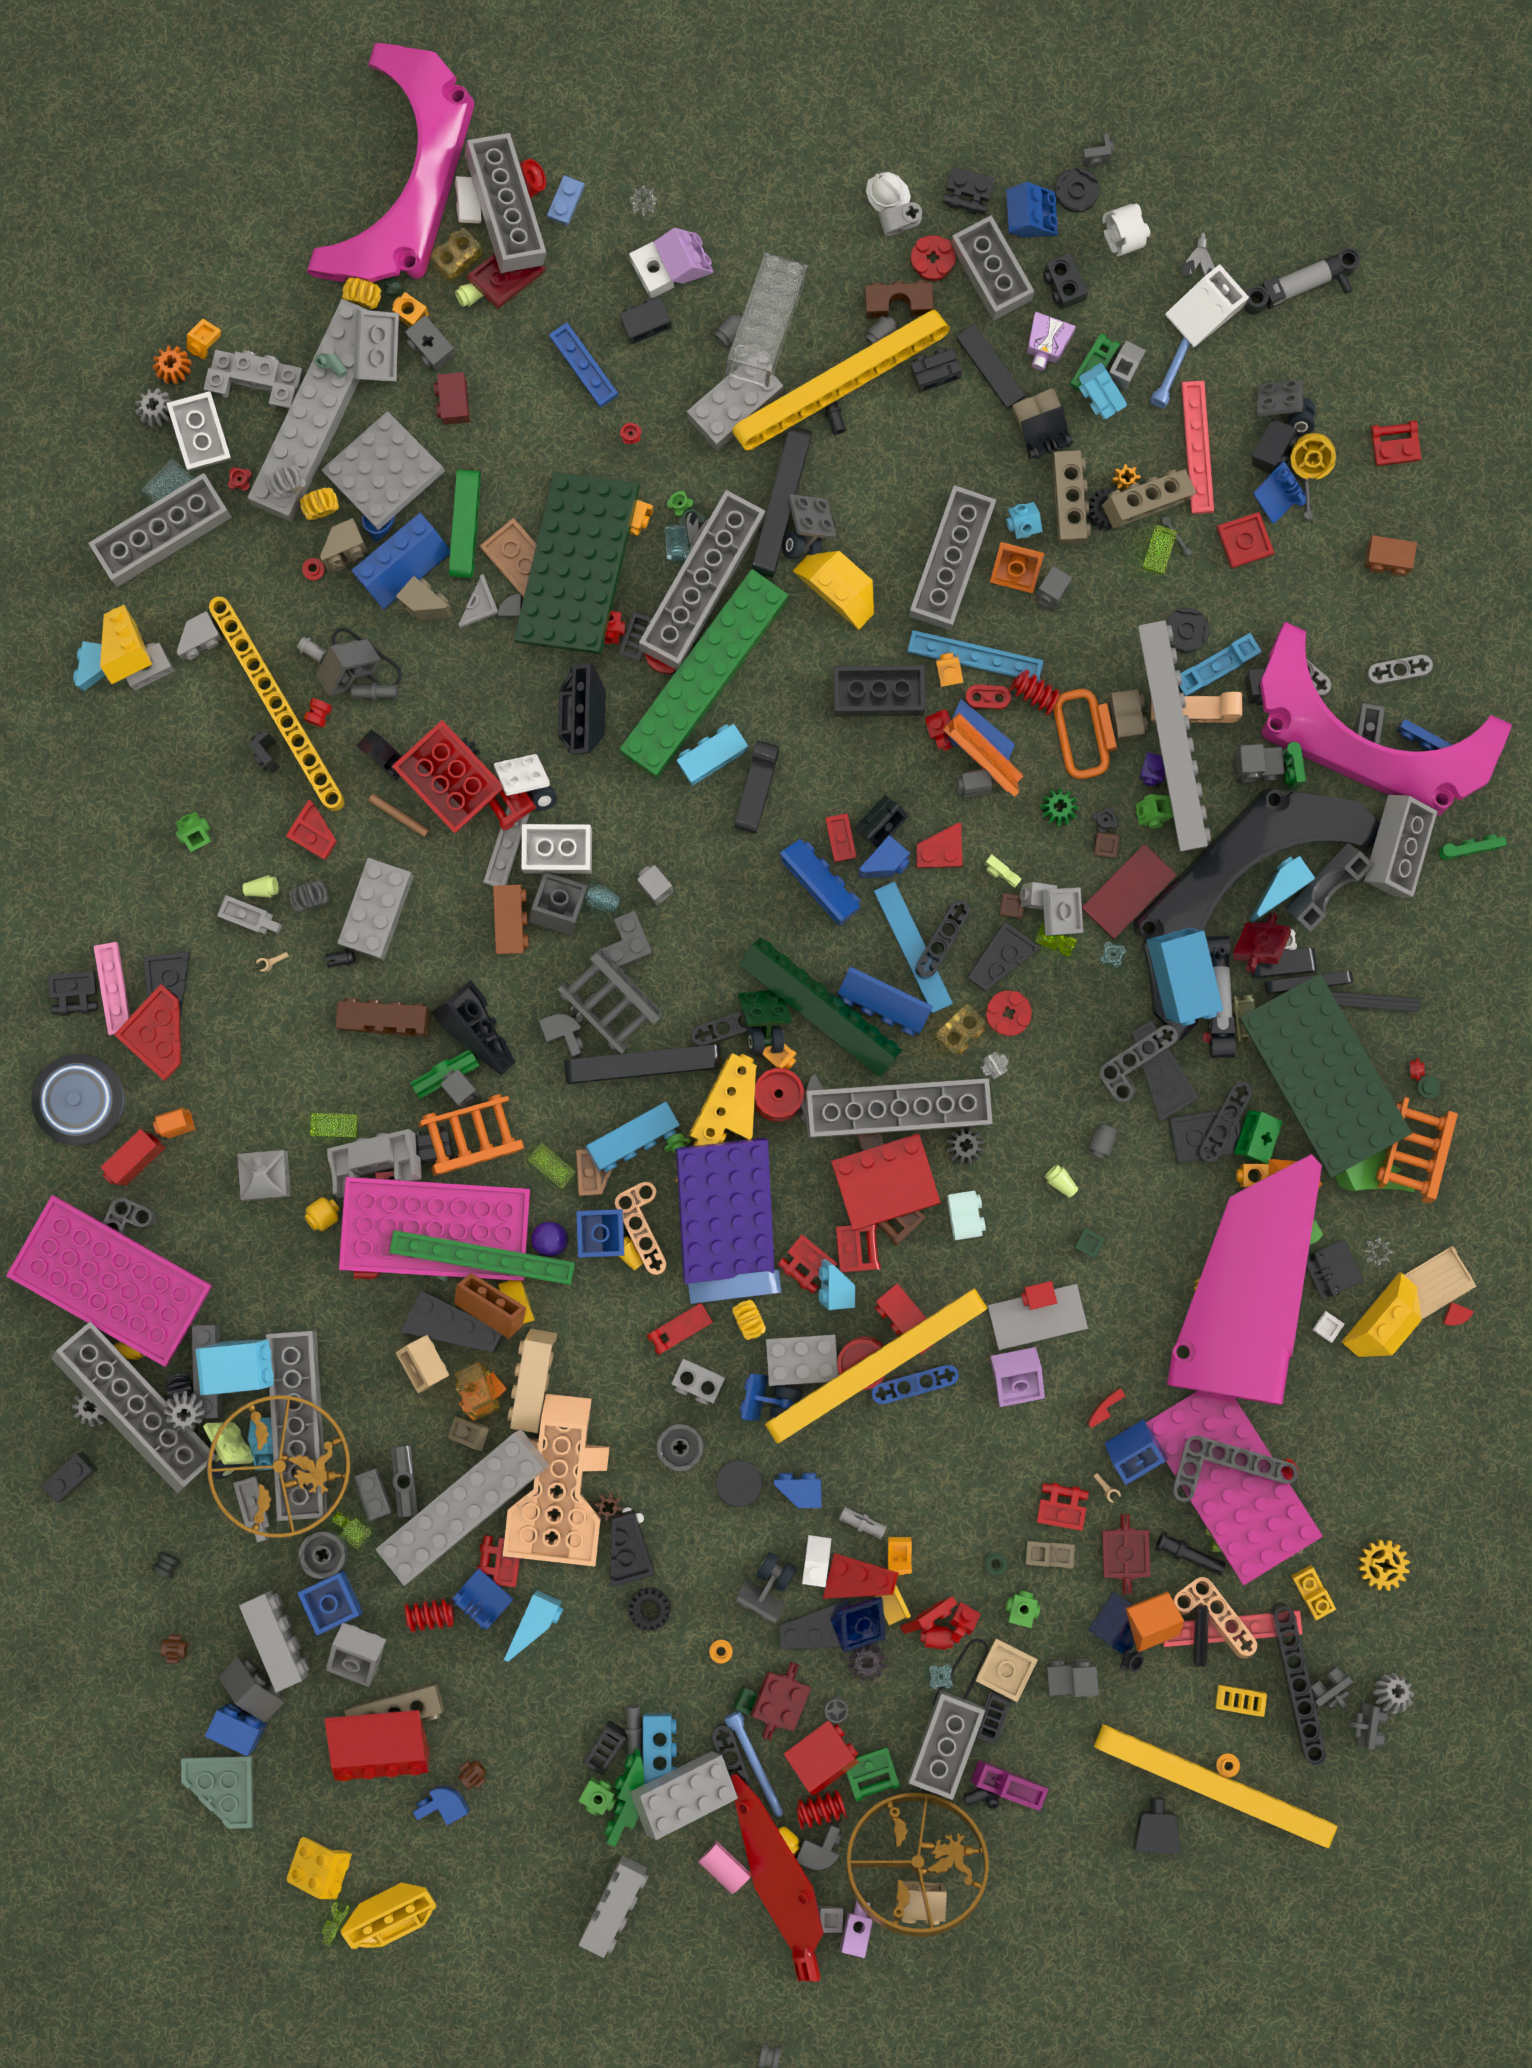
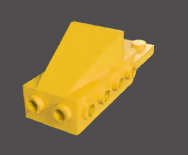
(735, 1107)

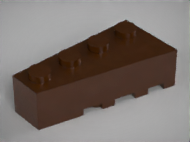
(383, 1018)

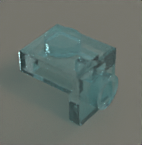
(676, 542)

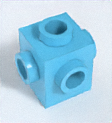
(1024, 520)

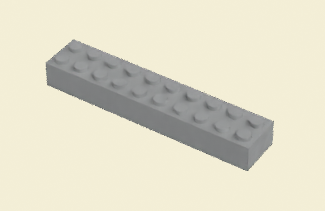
(312, 416)
(1172, 735)

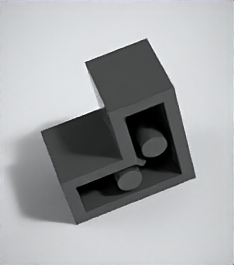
(345, 663)
(1258, 762)
(634, 944)
(1072, 1678)
(250, 1689)

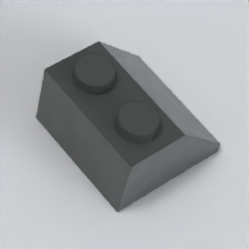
(557, 903)

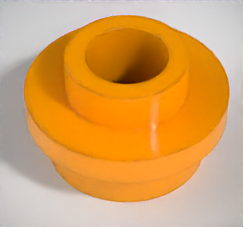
(721, 1658)
(1227, 1757)

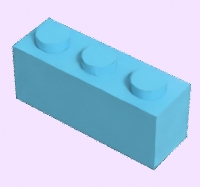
(712, 754)

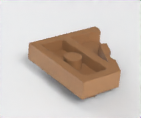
(588, 1178)

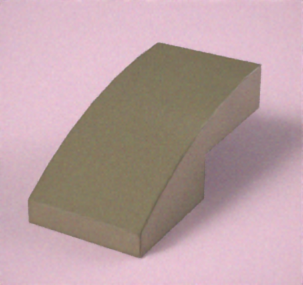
(1050, 1554)

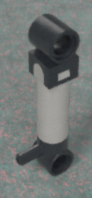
(1276, 290)
(1222, 1027)

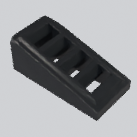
(632, 624)
(610, 1729)
(997, 1729)

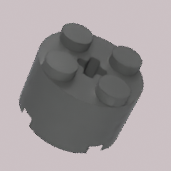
(671, 1457)
(311, 1559)

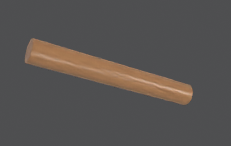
(400, 816)

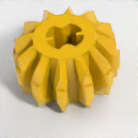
(361, 293)
(319, 503)
(749, 1319)

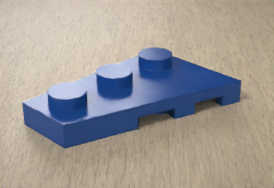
(993, 735)

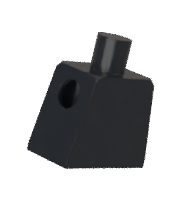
(1156, 1830)

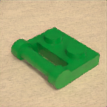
(1293, 760)
(870, 1766)

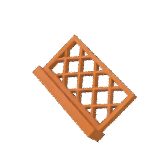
(984, 753)

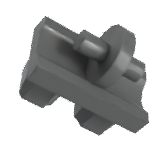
(1323, 1694)
(1367, 1724)

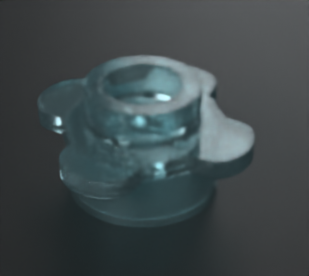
(1110, 948)
(936, 1681)

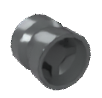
(836, 1714)

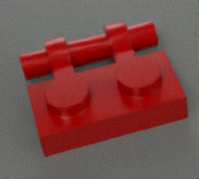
(810, 1257)
(1062, 1514)
(505, 1569)

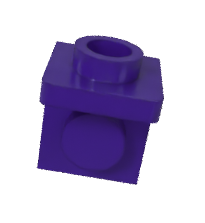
(1152, 770)

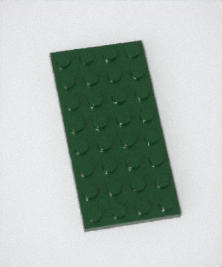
(577, 563)
(1325, 1075)

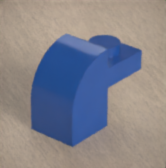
(446, 1800)

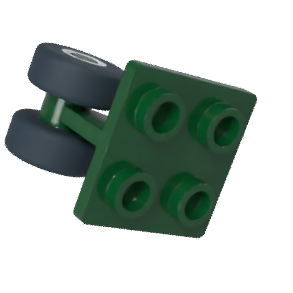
(764, 1010)

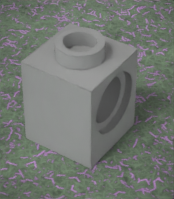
(1032, 895)

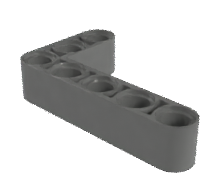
(1227, 1461)

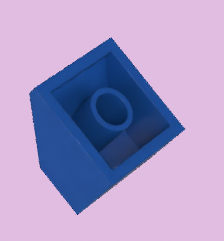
(886, 860)
(600, 1233)

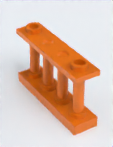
(465, 1157)
(1433, 1166)

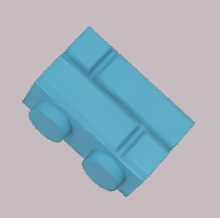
(1102, 391)

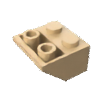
(422, 1364)

